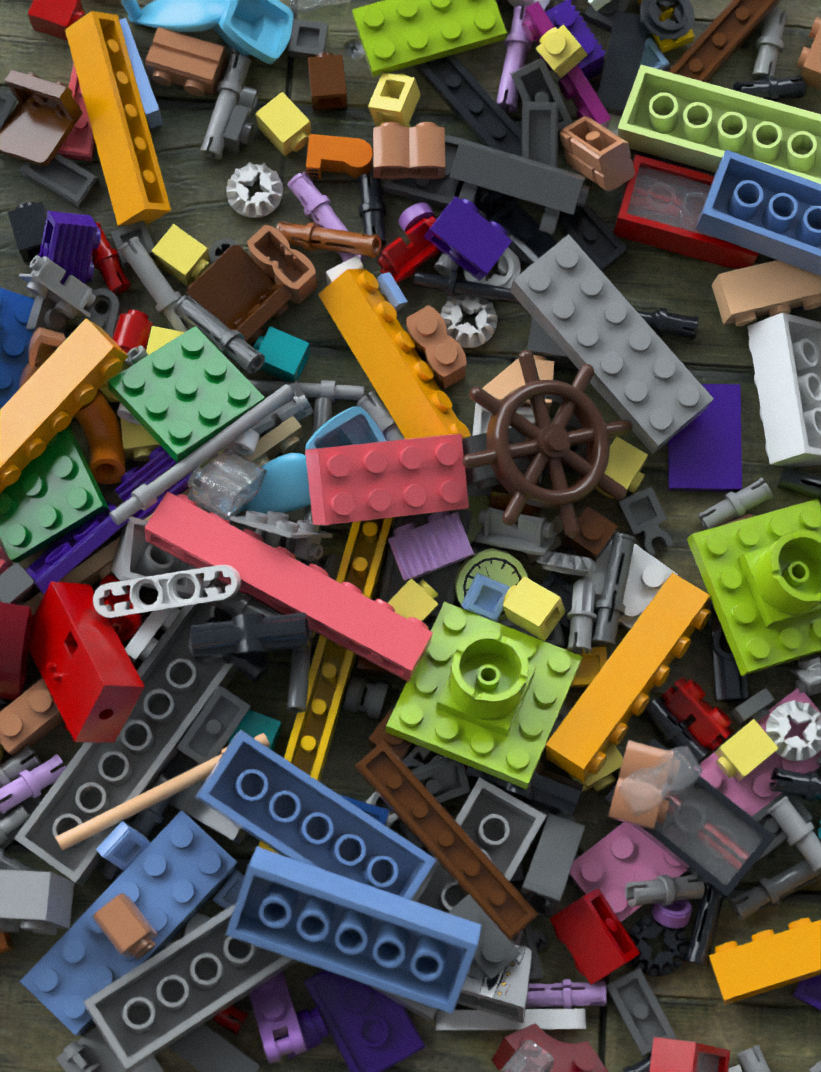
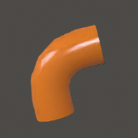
(103, 440)

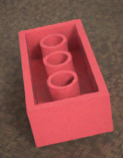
(386, 479)

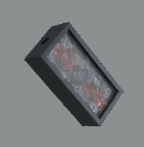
(708, 835)

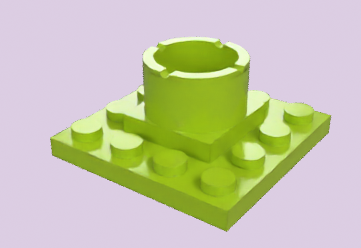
(765, 584)
(485, 695)

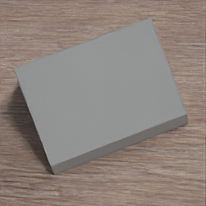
(140, 559)

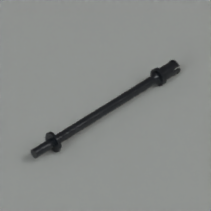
(659, 320)

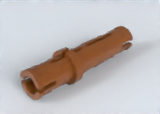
(315, 237)

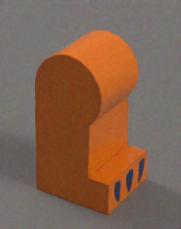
(338, 155)

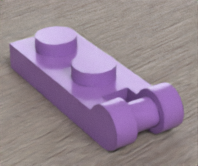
(277, 1018)

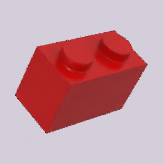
(594, 936)

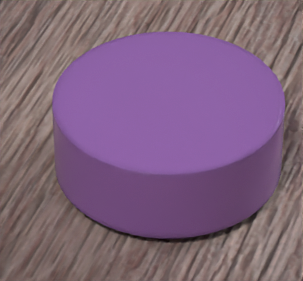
(414, 214)
(673, 915)

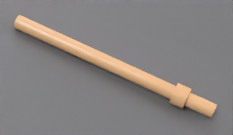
(143, 801)

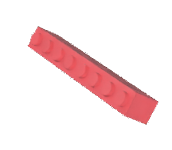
(290, 586)

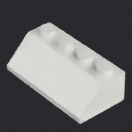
(789, 387)

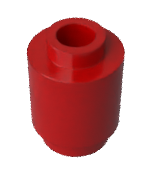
(132, 330)

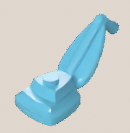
(248, 26)
(286, 479)

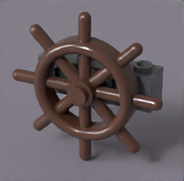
(529, 449)

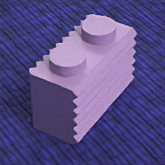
(430, 546)

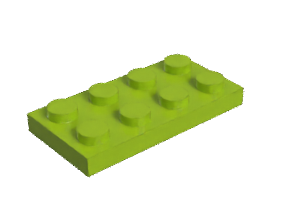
(419, 31)

